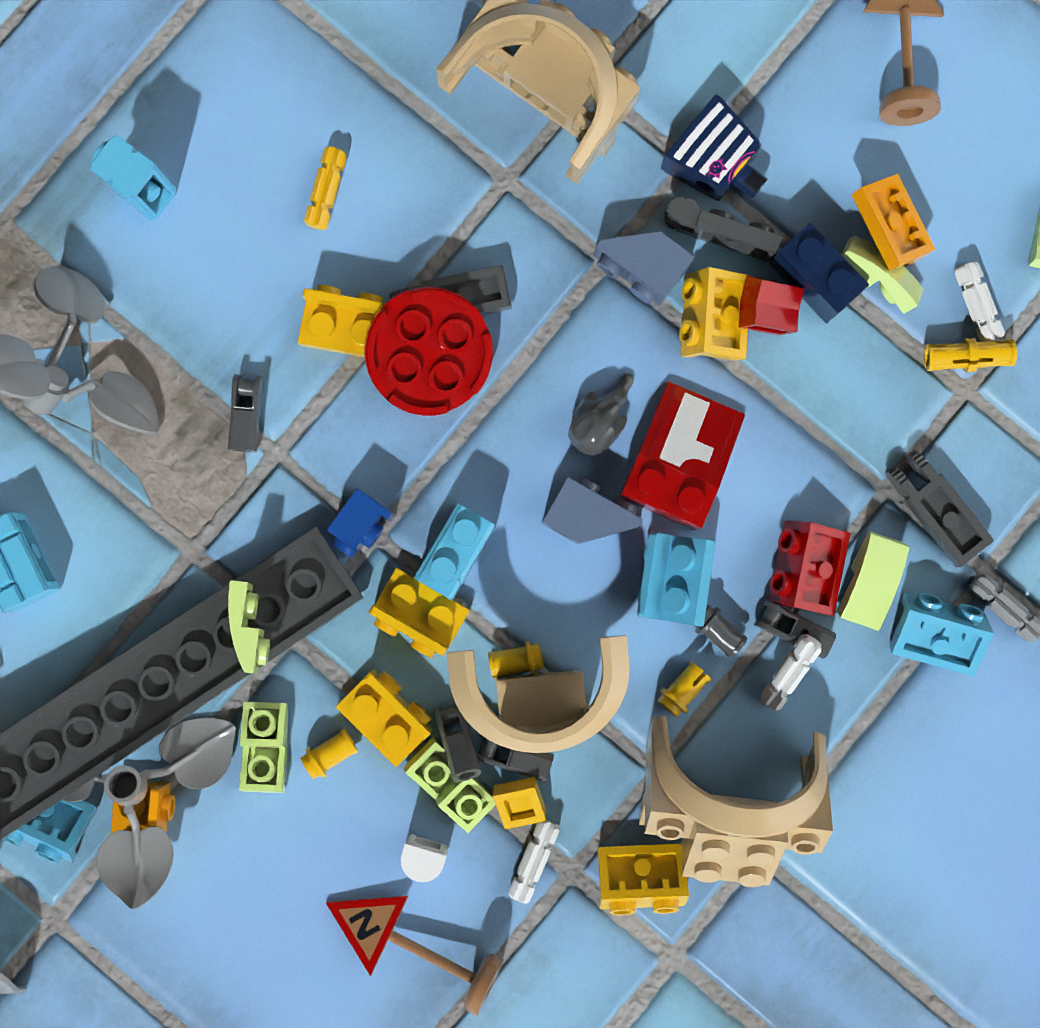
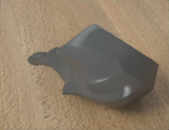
(597, 421)

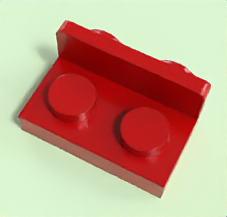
(809, 567)

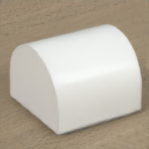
(423, 858)

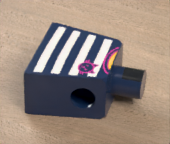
(716, 153)

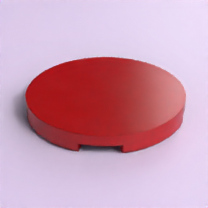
(428, 350)

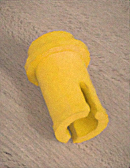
(516, 660)
(683, 689)
(328, 754)

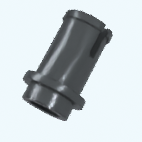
(721, 632)

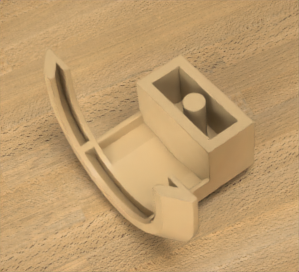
(542, 709)

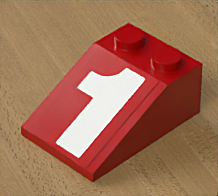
(682, 457)

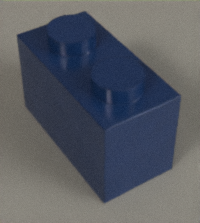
(820, 269)

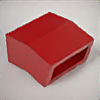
(770, 306)

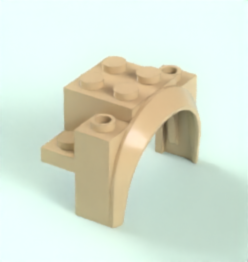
(555, 70)
(733, 835)

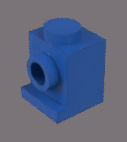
(358, 523)

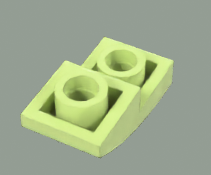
(896, 285)
(875, 580)
(248, 642)
(264, 747)
(462, 801)

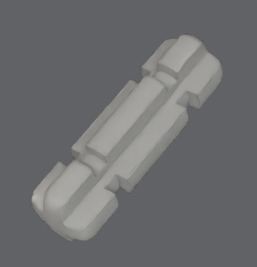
(1006, 607)

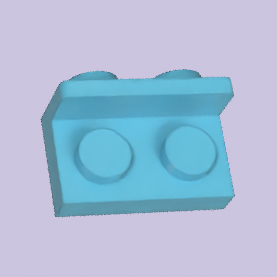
(676, 578)
(941, 633)
(56, 830)

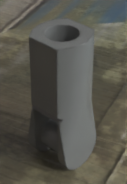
(245, 420)
(796, 627)
(457, 745)
(523, 763)

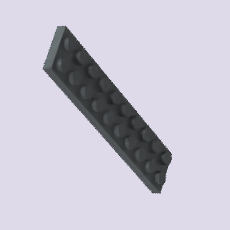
(163, 680)

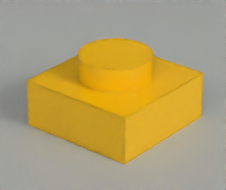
(519, 803)

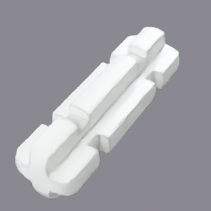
(979, 302)
(791, 672)
(533, 861)

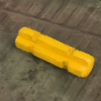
(325, 188)

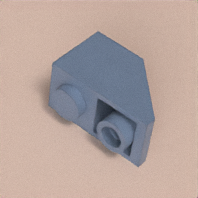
(646, 262)
(587, 516)

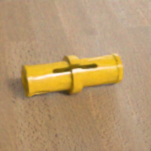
(970, 355)

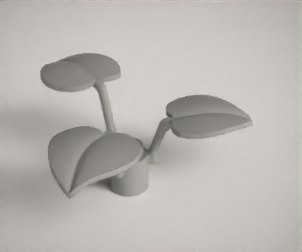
(41, 388)
(139, 861)

